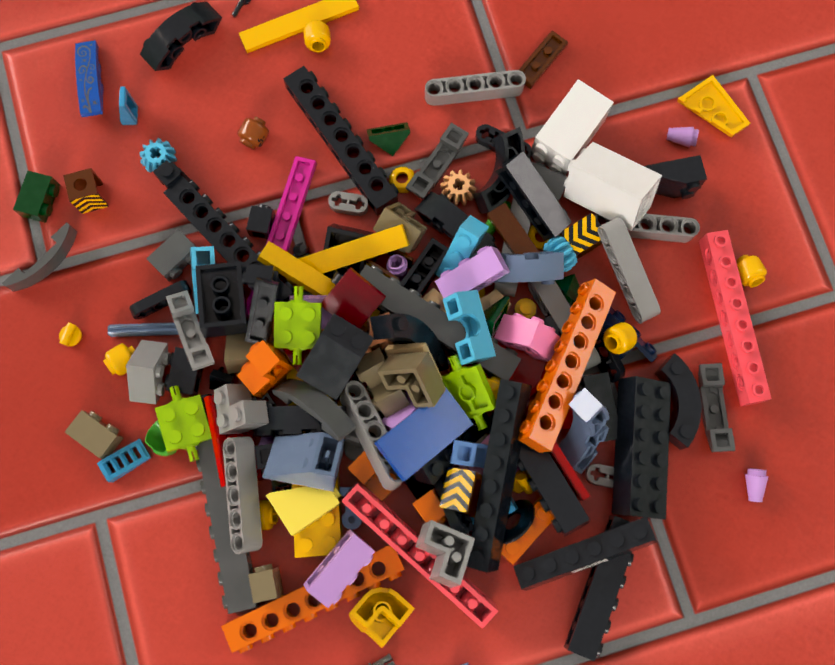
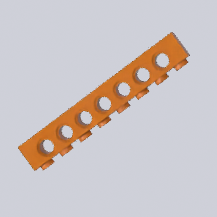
(577, 356)
(236, 629)

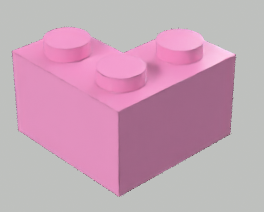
(527, 335)

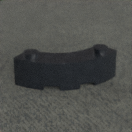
(170, 37)
(495, 191)
(446, 217)
(406, 330)
(685, 401)
(289, 421)

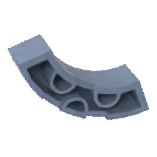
(533, 267)
(586, 430)

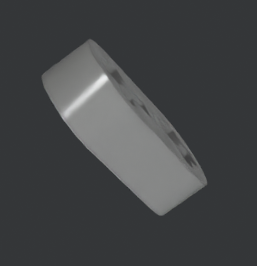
(349, 198)
(603, 469)

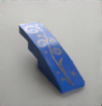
(88, 79)

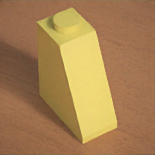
(303, 506)

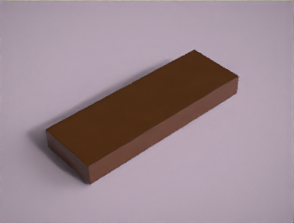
(543, 58)
(511, 230)

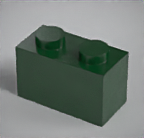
(36, 196)

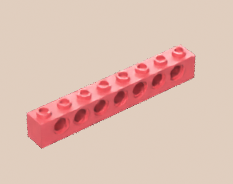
(734, 318)
(404, 539)

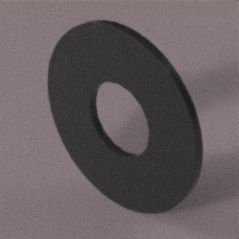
(527, 513)

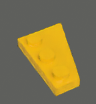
(715, 106)

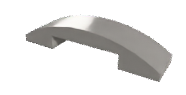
(189, 330)

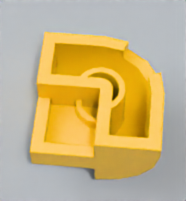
(380, 614)

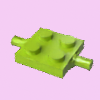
(297, 324)
(470, 390)
(183, 423)

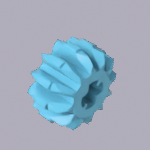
(160, 149)
(560, 244)

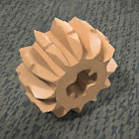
(460, 180)

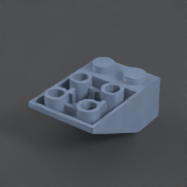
(305, 460)

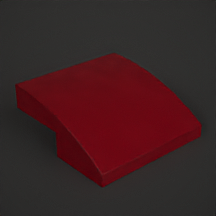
(353, 298)

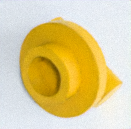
(70, 335)
(521, 484)

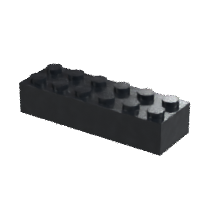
(641, 448)

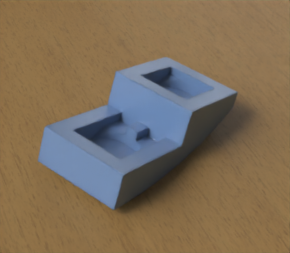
(468, 453)

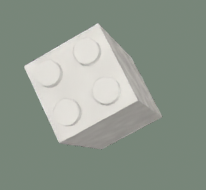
(571, 127)
(611, 185)

